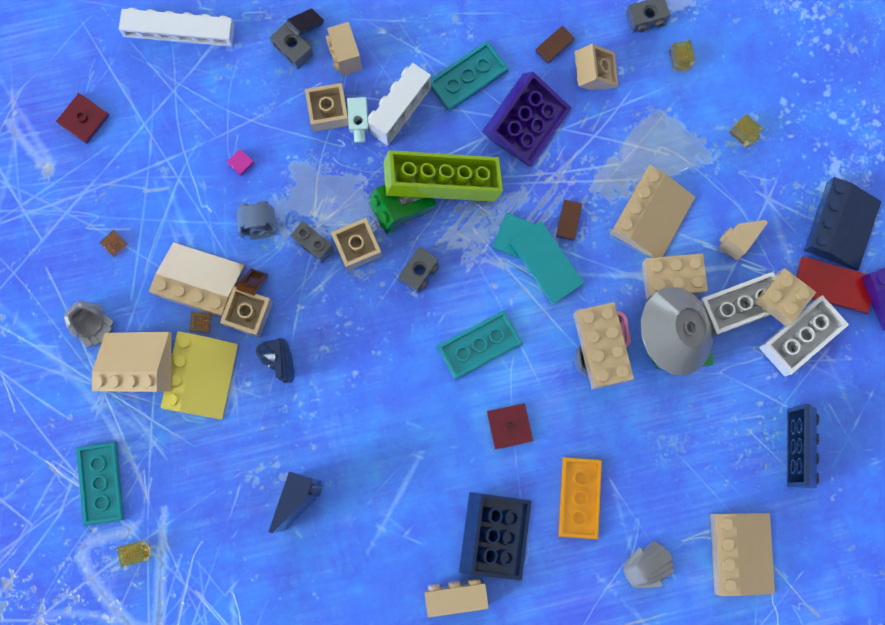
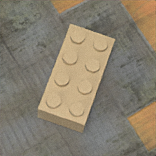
(603, 346)

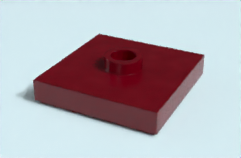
(82, 118)
(509, 426)

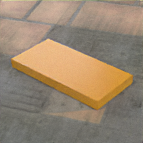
(580, 498)

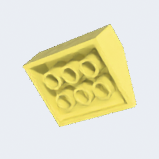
(200, 375)

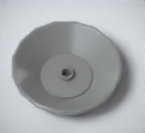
(676, 331)

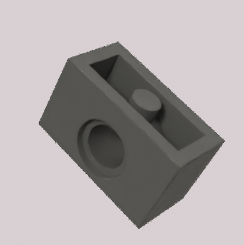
(656, 8)
(295, 55)
(312, 242)
(420, 259)

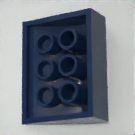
(842, 223)
(802, 446)
(295, 498)
(495, 536)

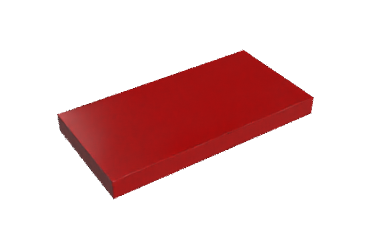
(837, 284)

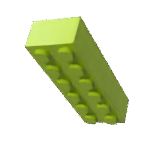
(442, 176)

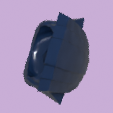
(277, 356)

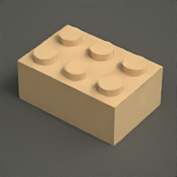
(675, 271)
(456, 598)

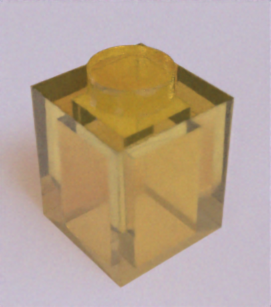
(682, 56)
(746, 130)
(133, 553)

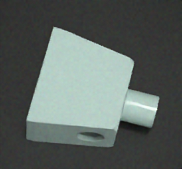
(358, 112)

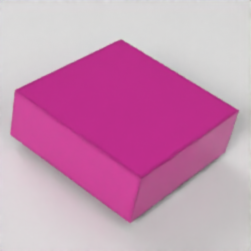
(240, 162)

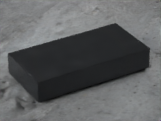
(304, 22)

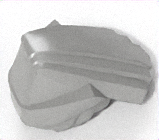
(88, 322)
(648, 566)

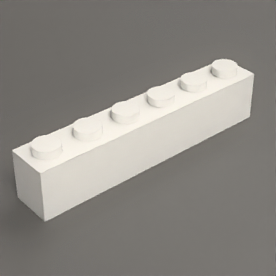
(177, 27)

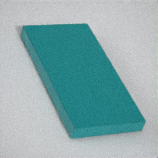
(468, 76)
(546, 262)
(479, 345)
(100, 483)

